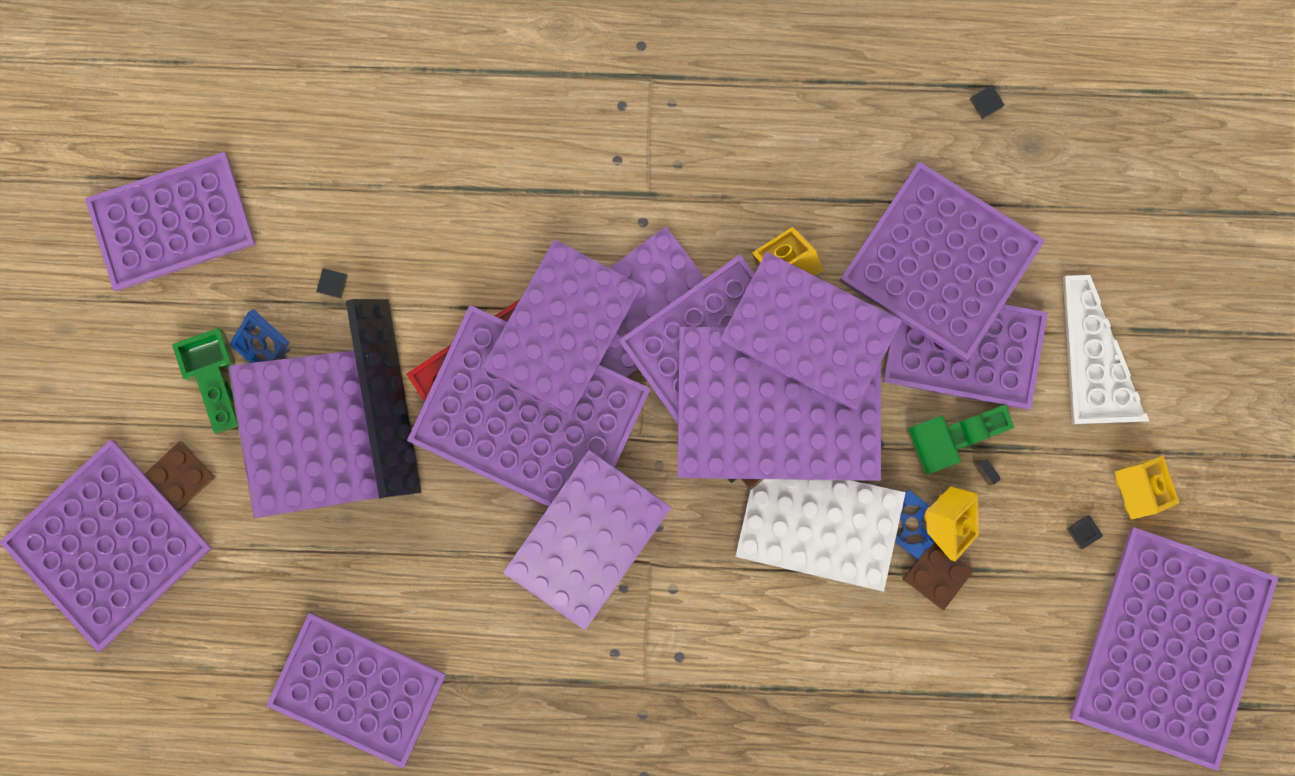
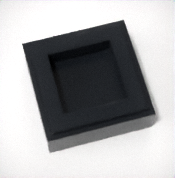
(987, 102)
(332, 283)
(987, 472)
(1084, 532)

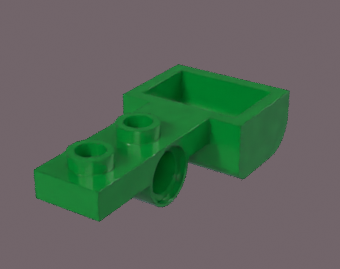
(204, 359)
(938, 443)

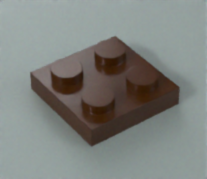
(179, 475)
(937, 576)

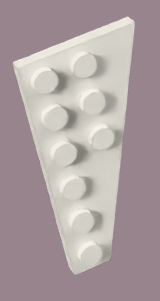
(1097, 370)

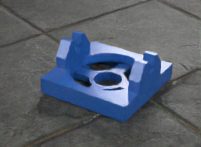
(248, 350)
(919, 548)

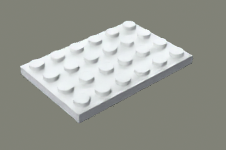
(823, 528)

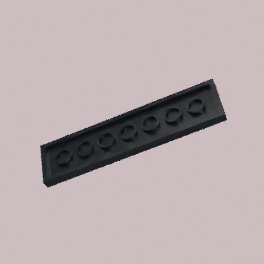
(383, 397)

